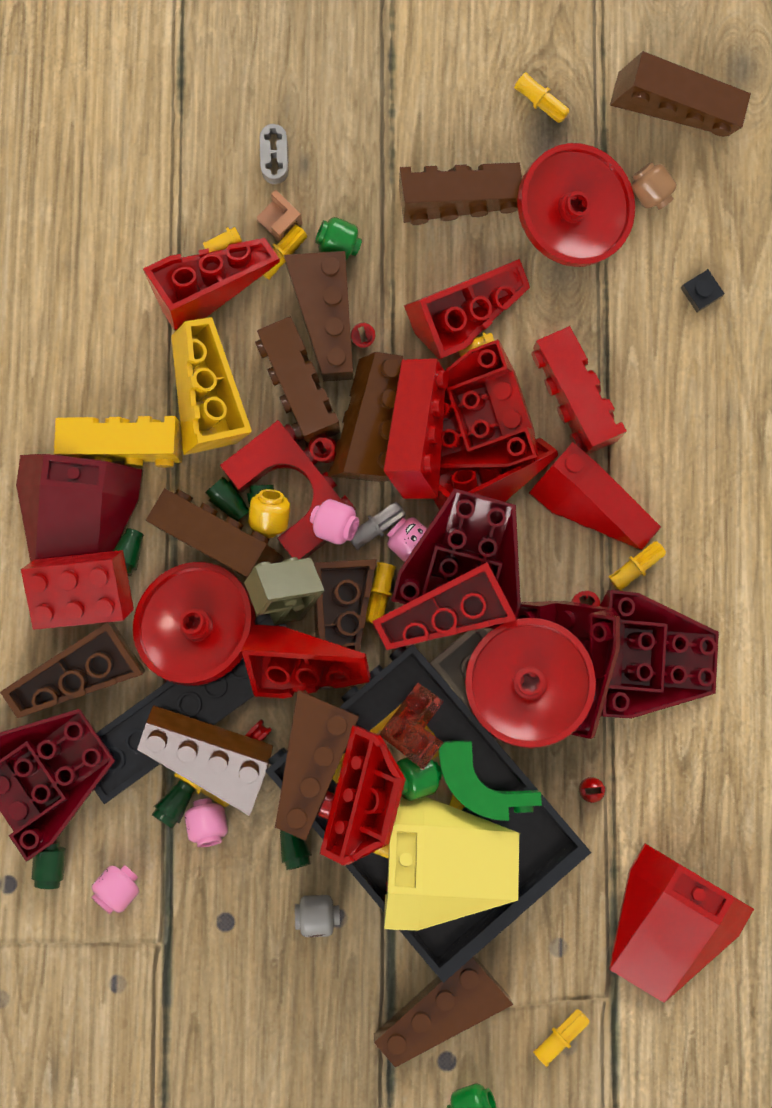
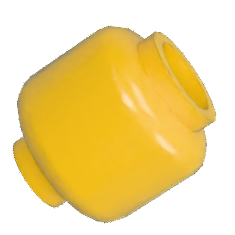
(269, 513)

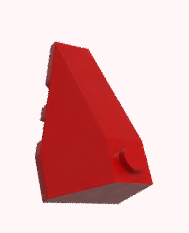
(459, 313)
(290, 661)

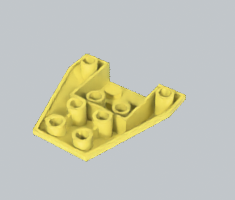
(446, 865)

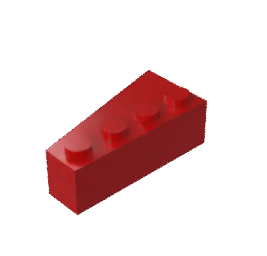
(577, 391)
(417, 429)
(456, 607)

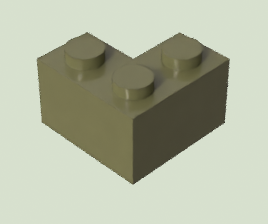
(284, 589)

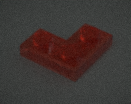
(407, 726)

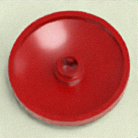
(576, 205)
(193, 623)
(530, 683)

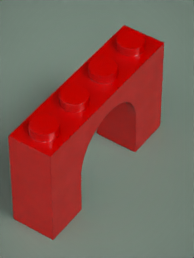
(276, 450)

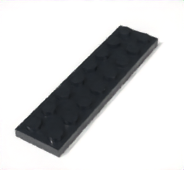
(201, 702)

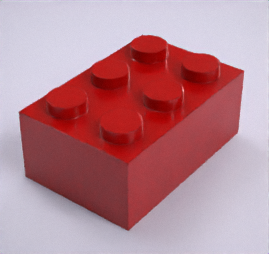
(77, 590)

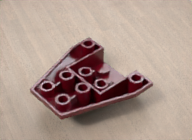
(74, 503)
(459, 539)
(599, 633)
(660, 657)
(48, 776)

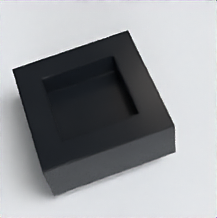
(702, 290)

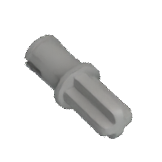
(377, 525)

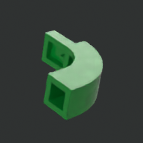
(459, 774)

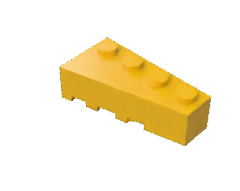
(206, 389)
(120, 440)

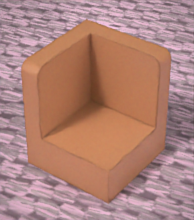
(279, 216)

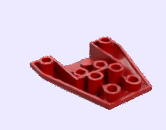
(485, 413)
(671, 924)

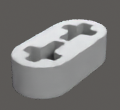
(267, 154)

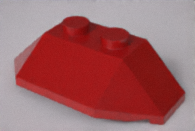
(363, 799)

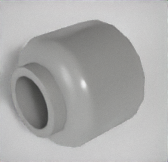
(316, 916)

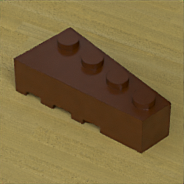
(679, 95)
(324, 304)
(297, 380)
(209, 534)
(344, 603)
(84, 667)
(314, 752)

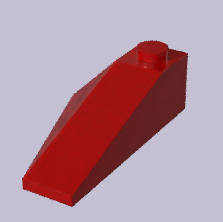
(204, 282)
(495, 482)
(589, 496)

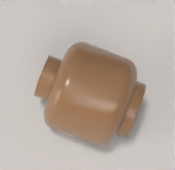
(653, 186)

